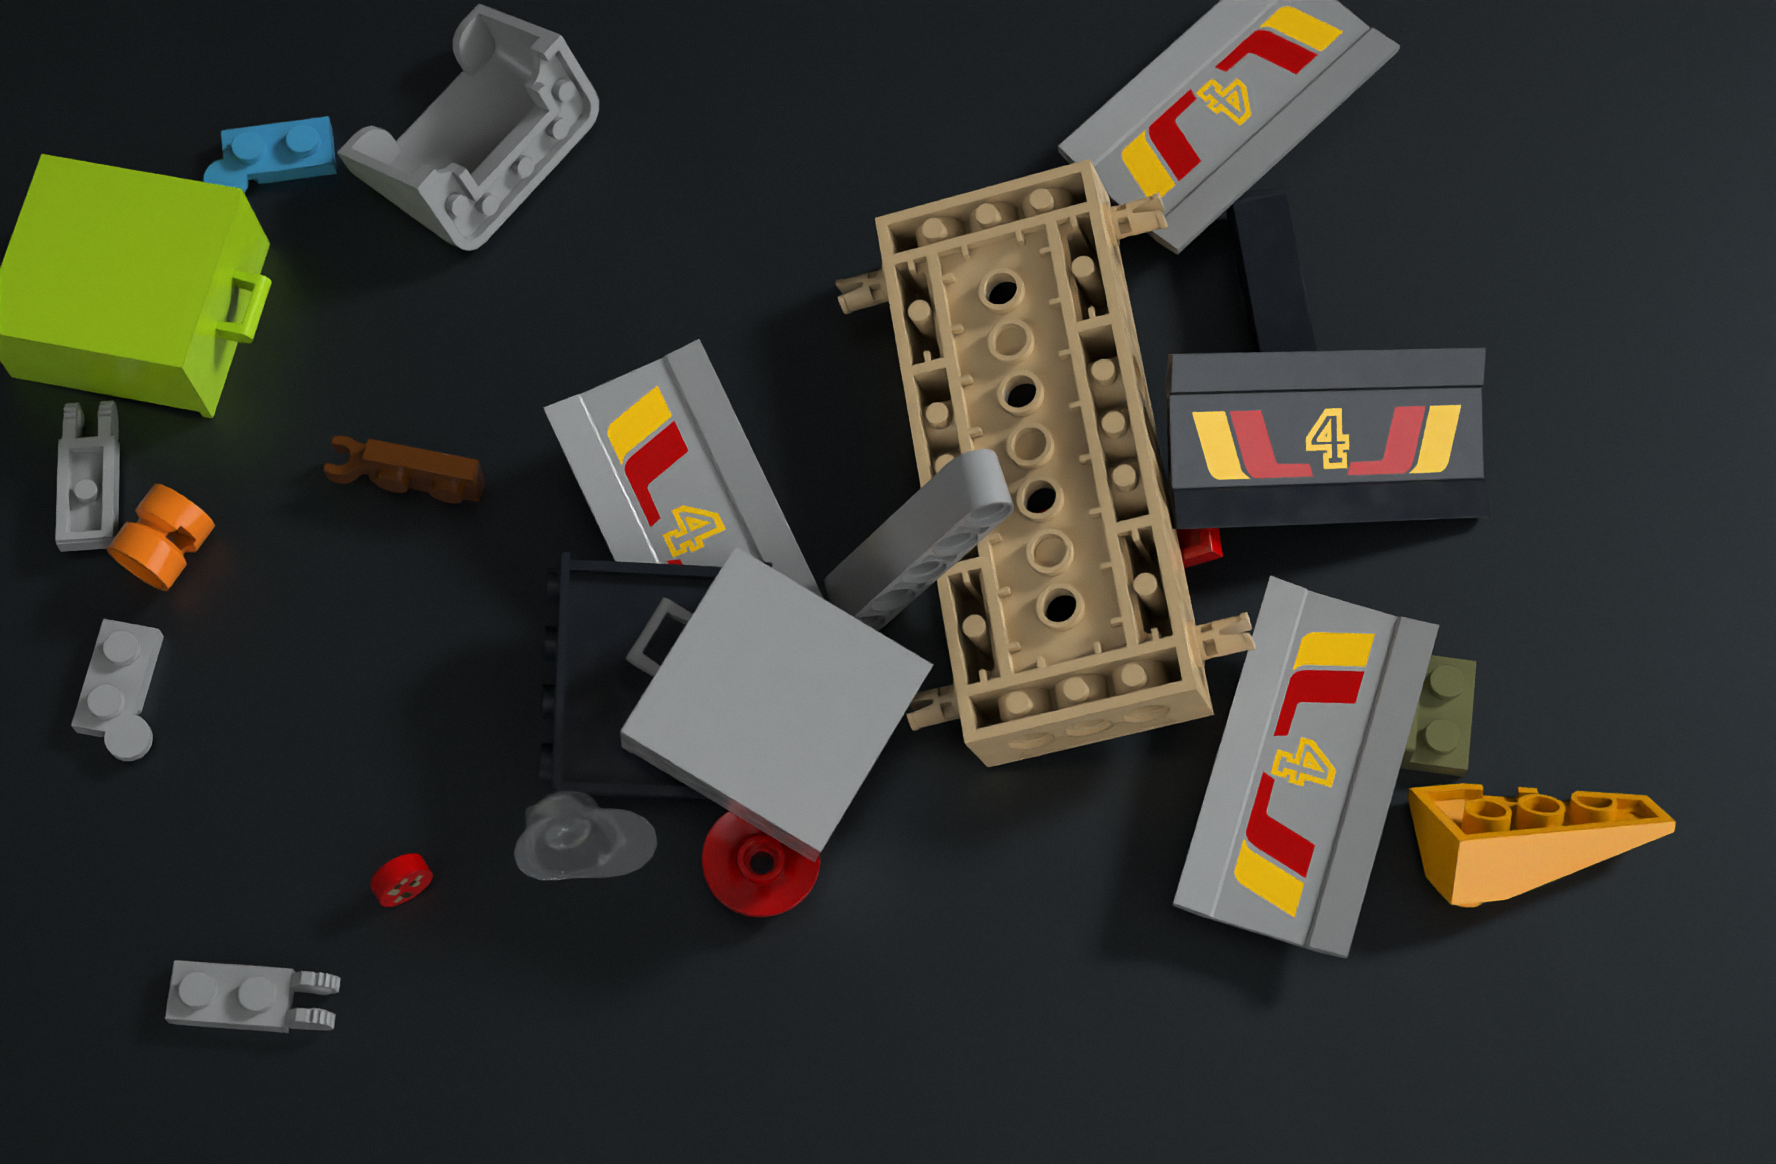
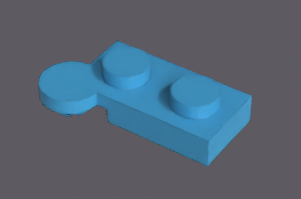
(274, 153)

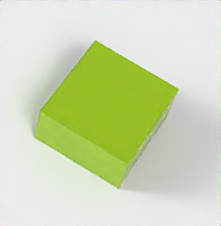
(130, 283)

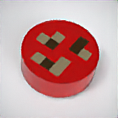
(400, 879)

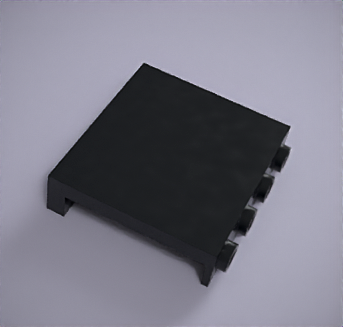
(594, 686)

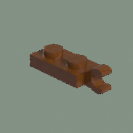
(405, 467)

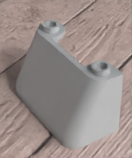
(486, 134)

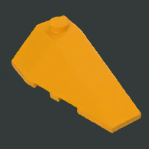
(1502, 846)

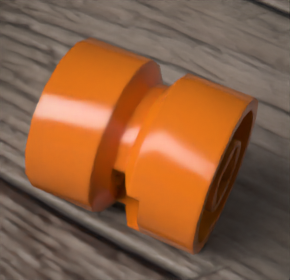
(160, 537)

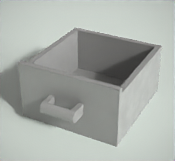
(770, 701)

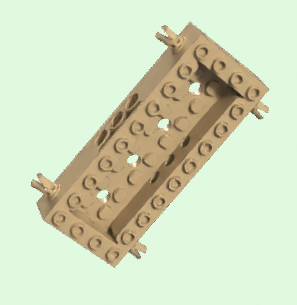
(1089, 434)

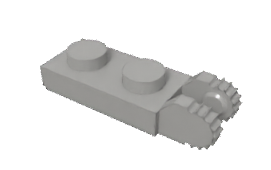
(88, 480)
(246, 997)

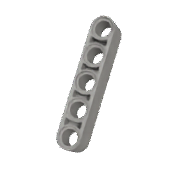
(922, 539)

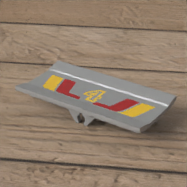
(1226, 106)
(673, 469)
(1306, 769)

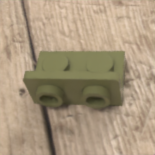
(1443, 719)

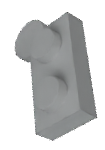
(118, 688)

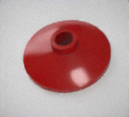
(728, 871)

